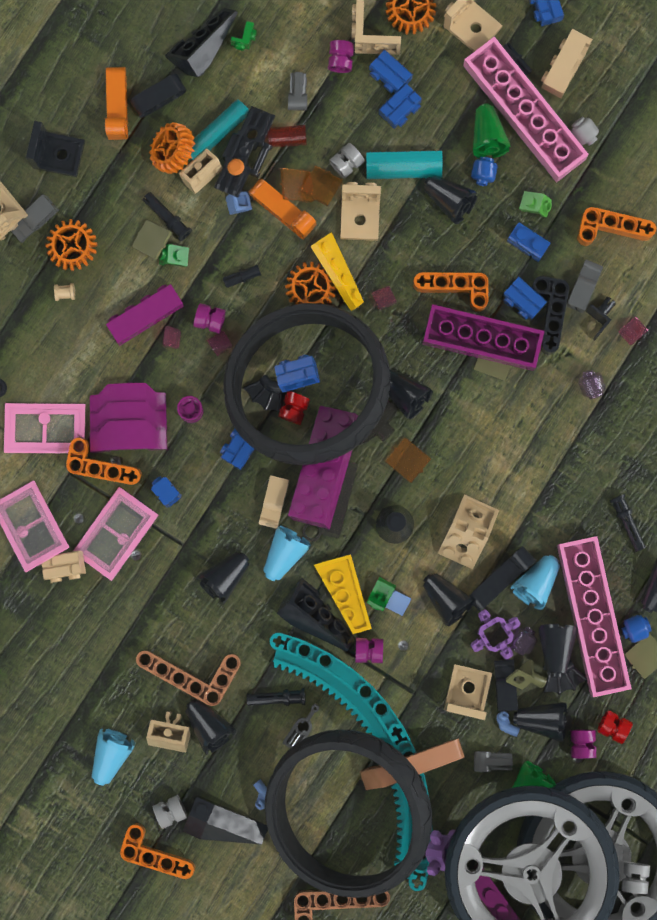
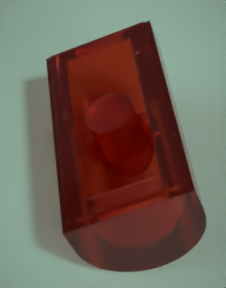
(287, 136)

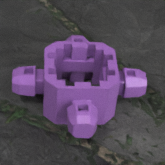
(506, 652)
(437, 851)

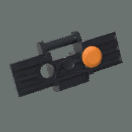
(239, 149)

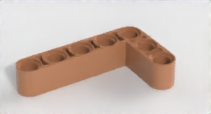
(189, 679)
(423, 761)
(332, 903)

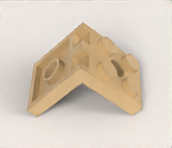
(462, 16)
(371, 43)
(360, 201)
(10, 212)
(469, 531)
(468, 703)

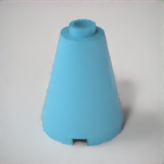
(284, 552)
(537, 582)
(110, 754)

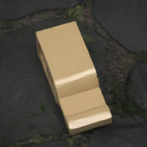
(274, 502)

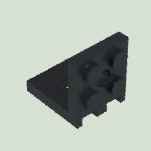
(44, 149)

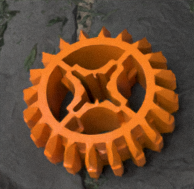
(403, 10)
(172, 148)
(75, 238)
(303, 285)

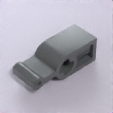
(38, 215)
(584, 286)
(302, 734)

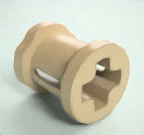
(64, 292)

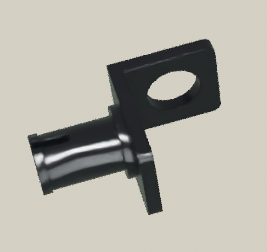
(600, 313)

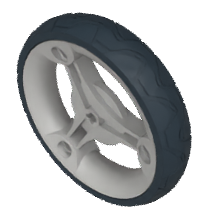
(601, 787)
(531, 802)

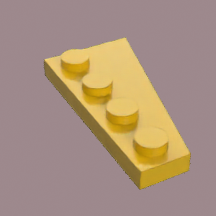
(334, 264)
(343, 585)

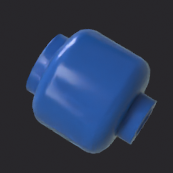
(484, 171)
(636, 628)

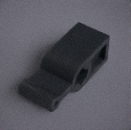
(505, 693)

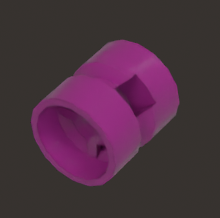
(340, 59)
(209, 318)
(190, 409)
(369, 650)
(583, 743)

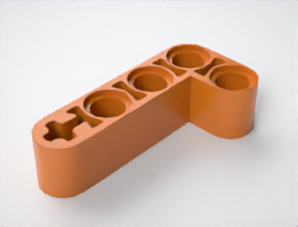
(116, 93)
(296, 220)
(618, 228)
(451, 287)
(104, 466)
(156, 864)

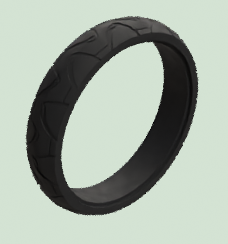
(270, 326)
(301, 861)

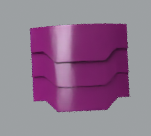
(128, 418)

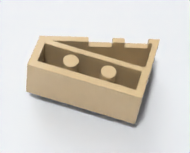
(566, 63)

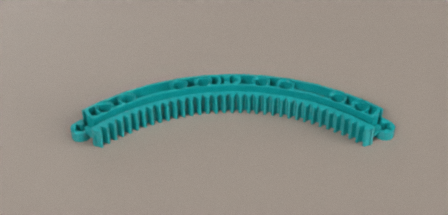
(346, 685)

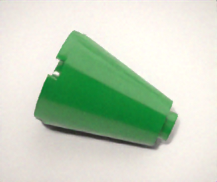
(489, 133)
(532, 775)

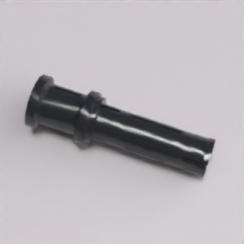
(172, 222)
(621, 514)
(286, 697)

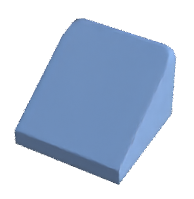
(239, 204)
(398, 603)

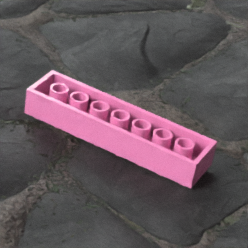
(525, 109)
(594, 617)

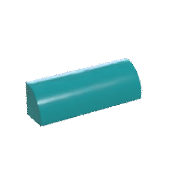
(219, 128)
(403, 164)

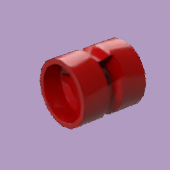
(294, 407)
(613, 726)

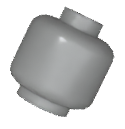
(585, 131)

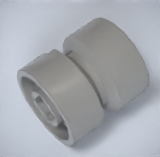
(351, 156)
(170, 811)
(636, 885)

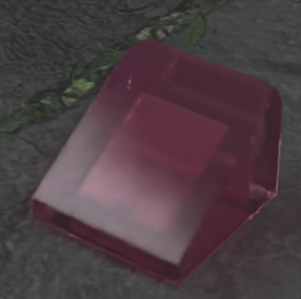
(384, 298)
(633, 331)
(171, 338)
(220, 343)

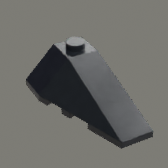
(199, 50)
(308, 613)
(220, 823)

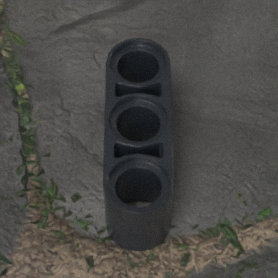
(158, 95)

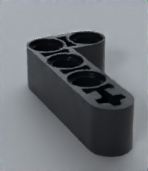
(551, 316)
(501, 578)

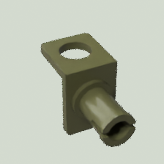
(526, 676)

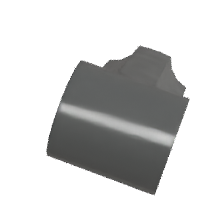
(297, 97)
(486, 761)

